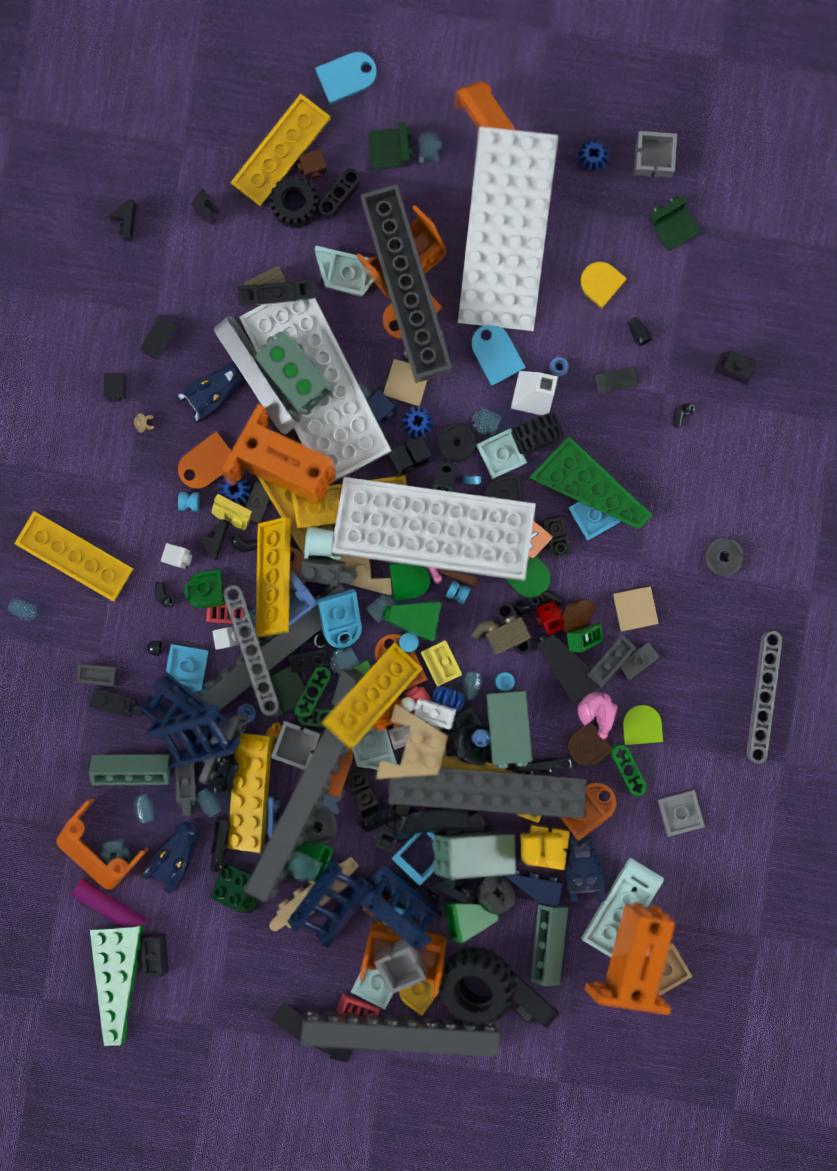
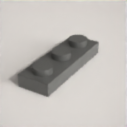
(611, 661)

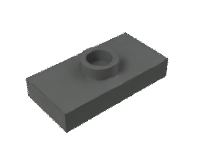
(257, 502)
(639, 661)
(96, 674)

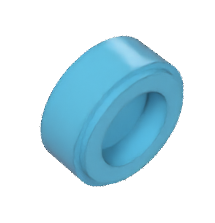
(471, 479)
(408, 642)
(505, 681)

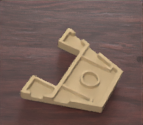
(364, 578)
(422, 749)

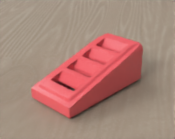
(209, 617)
(345, 999)

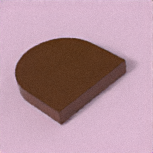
(461, 577)
(577, 615)
(587, 747)

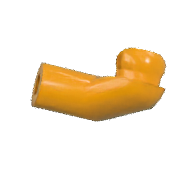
(274, 731)

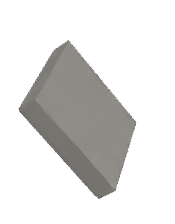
(680, 813)

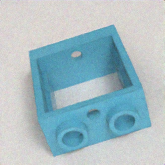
(407, 867)

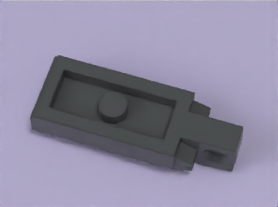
(186, 787)

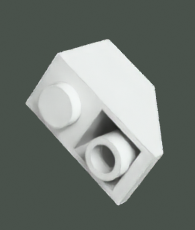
(176, 556)
(227, 637)

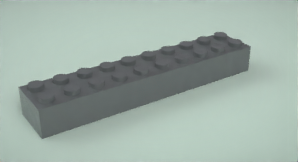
(406, 283)
(492, 793)
(297, 817)
(398, 1034)

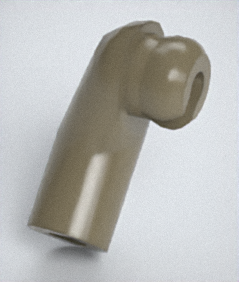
(482, 627)

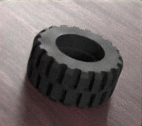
(468, 1005)

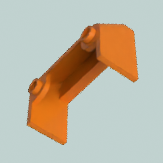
(482, 106)
(428, 245)
(88, 859)
(433, 953)

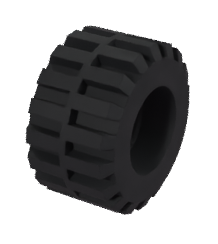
(288, 187)
(537, 433)

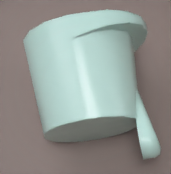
(319, 543)

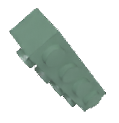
(129, 769)
(549, 945)

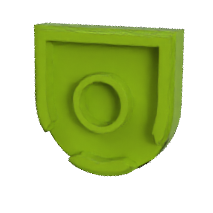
(642, 726)

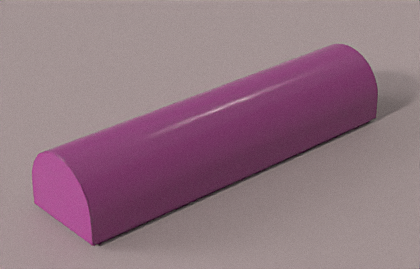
(107, 905)

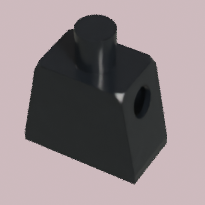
(735, 366)
(445, 475)

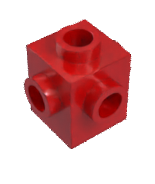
(550, 617)

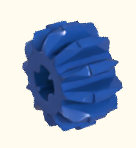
(594, 162)
(424, 424)
(237, 496)
(448, 698)

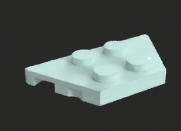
(342, 271)
(373, 748)

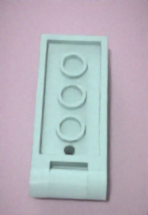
(605, 924)

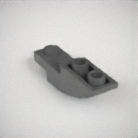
(231, 729)

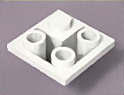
(534, 392)

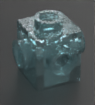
(117, 846)

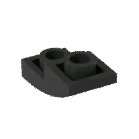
(616, 379)
(559, 543)
(362, 790)

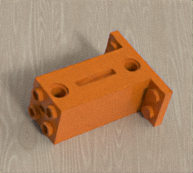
(278, 460)
(637, 961)

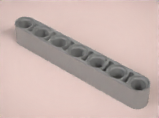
(259, 380)
(252, 640)
(770, 689)

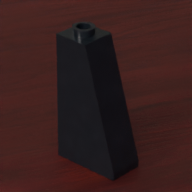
(567, 668)

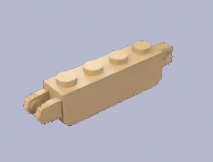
(287, 906)

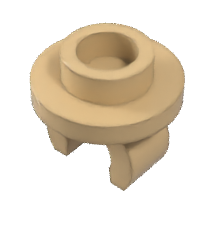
(140, 422)

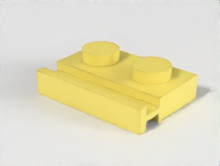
(231, 512)
(441, 663)

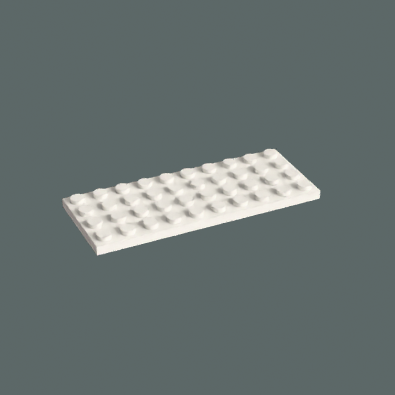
(507, 228)
(342, 422)
(433, 528)

